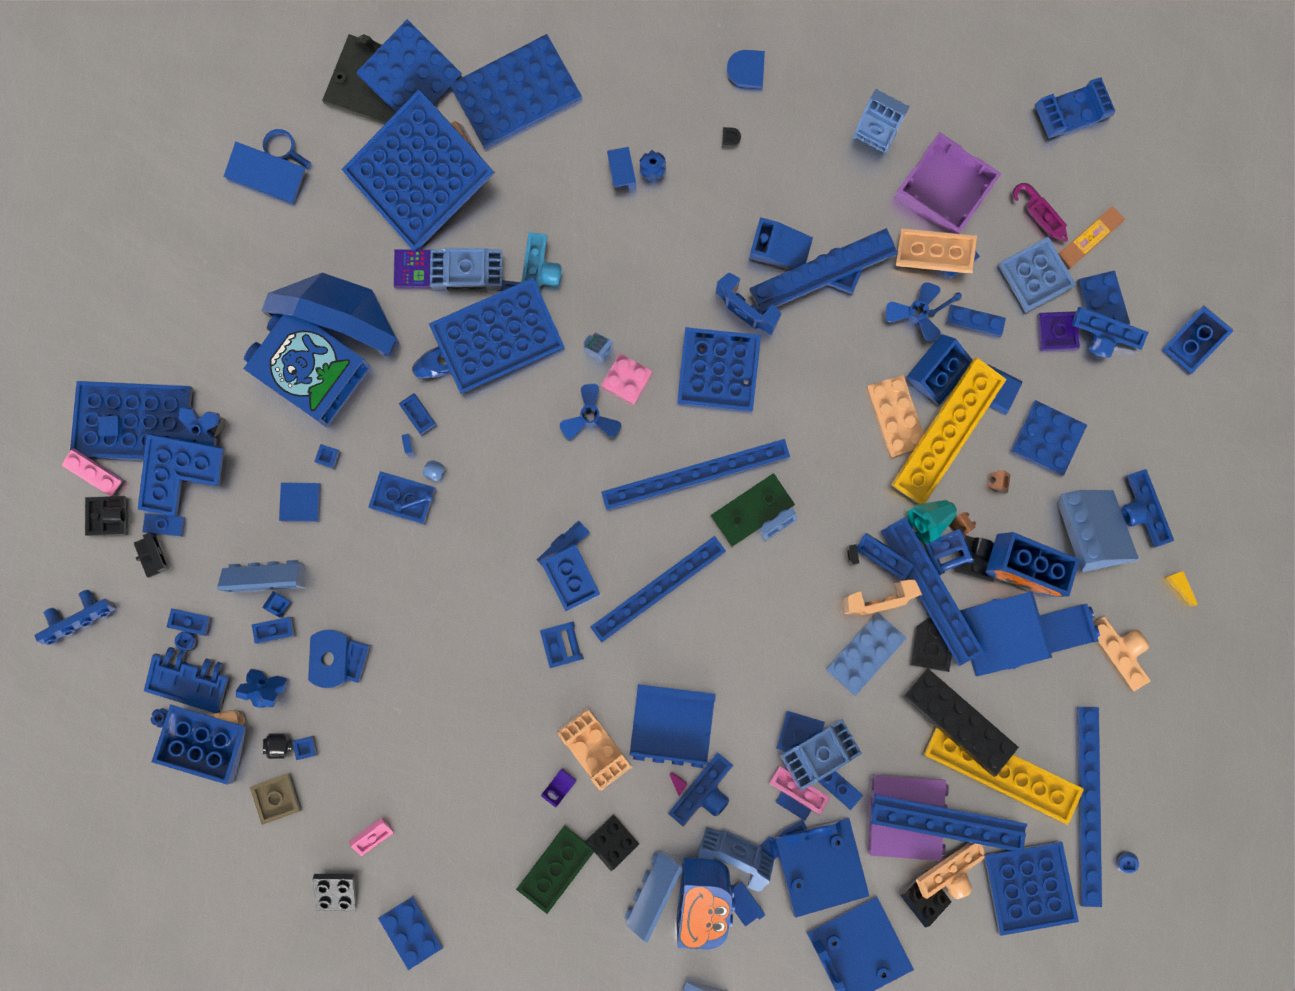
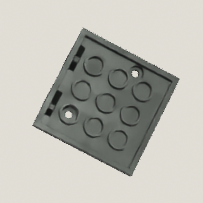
(351, 91)

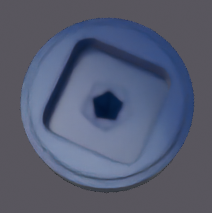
(185, 641)
(1128, 862)

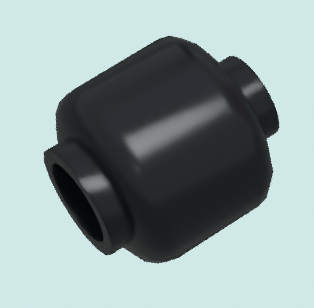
(276, 746)

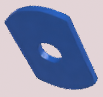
(336, 673)

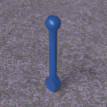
(958, 295)
(398, 507)

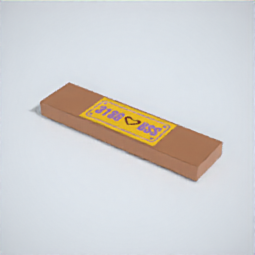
(1091, 237)

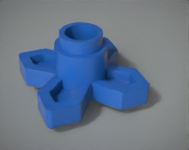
(197, 427)
(261, 690)

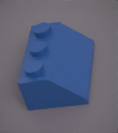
(940, 368)

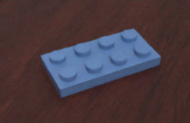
(866, 653)

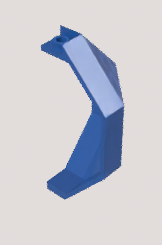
(336, 306)

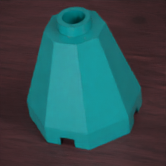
(931, 519)

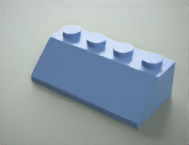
(264, 577)

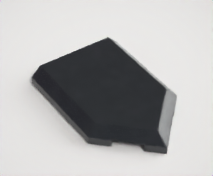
(930, 648)

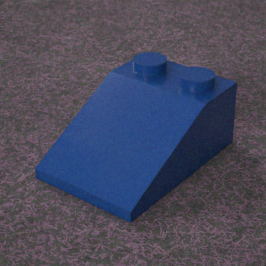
(1198, 339)

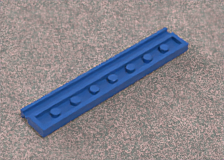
(823, 270)
(934, 593)
(948, 823)

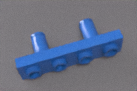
(80, 619)

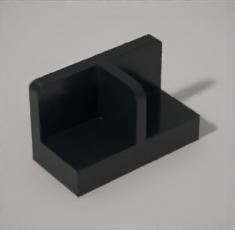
(151, 555)

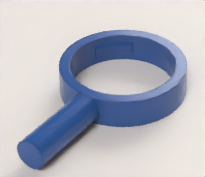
(291, 153)

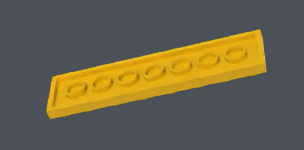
(948, 431)
(1016, 779)

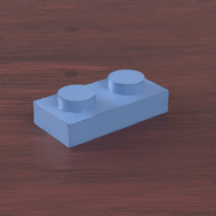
(783, 520)

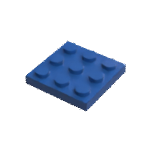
(1048, 438)

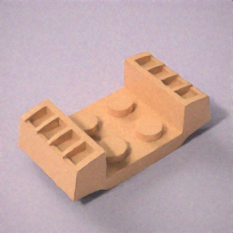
(905, 591)
(594, 749)

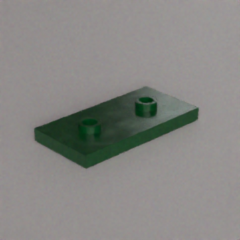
(752, 509)
(555, 869)

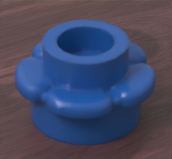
(155, 714)

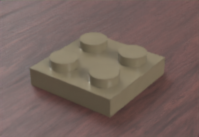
(275, 798)

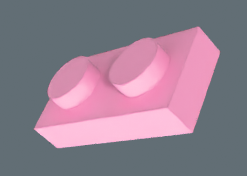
(371, 837)

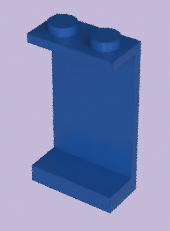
(1070, 627)

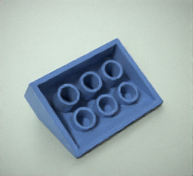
(1096, 529)
(654, 894)

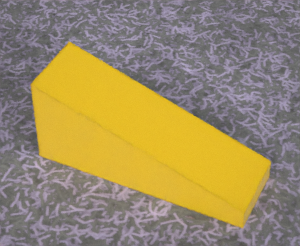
(1181, 585)

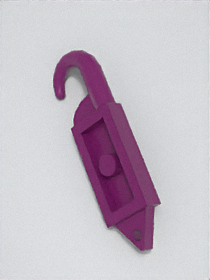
(1043, 213)

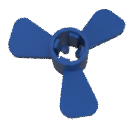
(898, 311)
(572, 426)

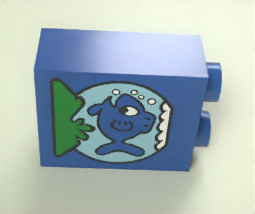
(306, 366)

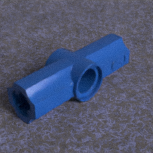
(573, 535)

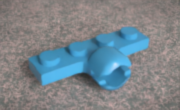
(535, 264)

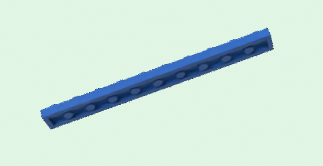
(695, 474)
(1089, 807)

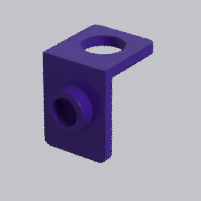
(559, 787)

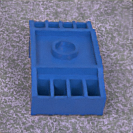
(1075, 109)
(749, 314)

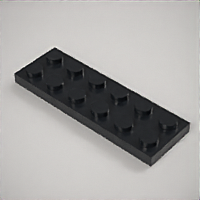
(961, 722)

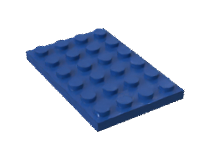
(515, 91)
(496, 335)
(141, 410)

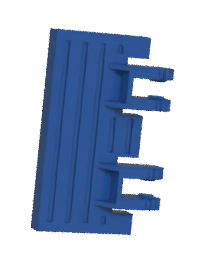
(183, 683)

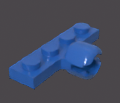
(1108, 332)
(1146, 509)
(704, 792)

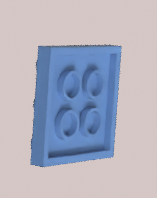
(1036, 274)

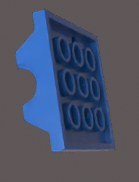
(719, 372)
(825, 870)
(863, 948)

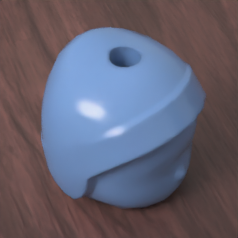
(433, 470)

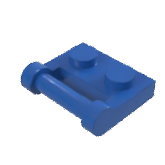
(948, 545)
(555, 646)

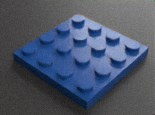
(406, 65)
(1031, 888)

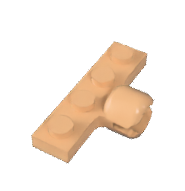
(1124, 651)
(952, 873)

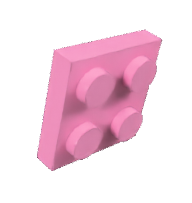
(626, 378)

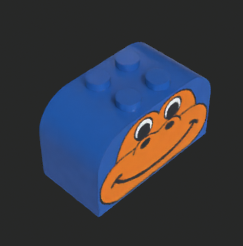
(1032, 565)
(704, 904)

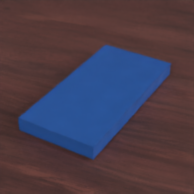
(264, 172)

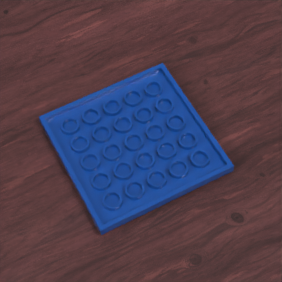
(417, 170)

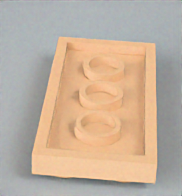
(936, 250)
(896, 415)

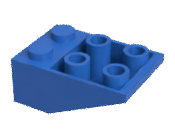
(780, 245)

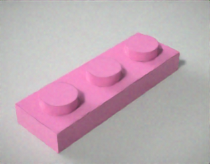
(92, 472)
(809, 797)

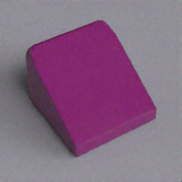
(678, 782)

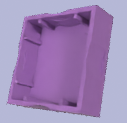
(947, 185)

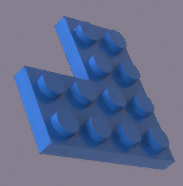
(168, 463)

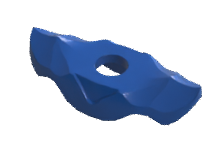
(428, 366)

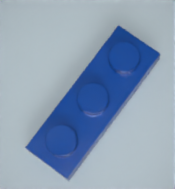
(975, 320)
(885, 557)

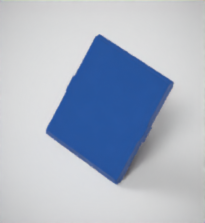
(1007, 633)

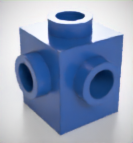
(655, 170)

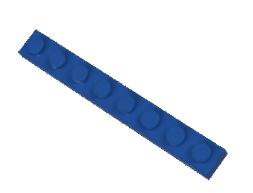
(658, 589)

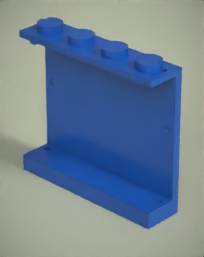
(672, 725)

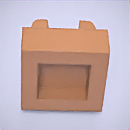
(1002, 481)
(963, 522)

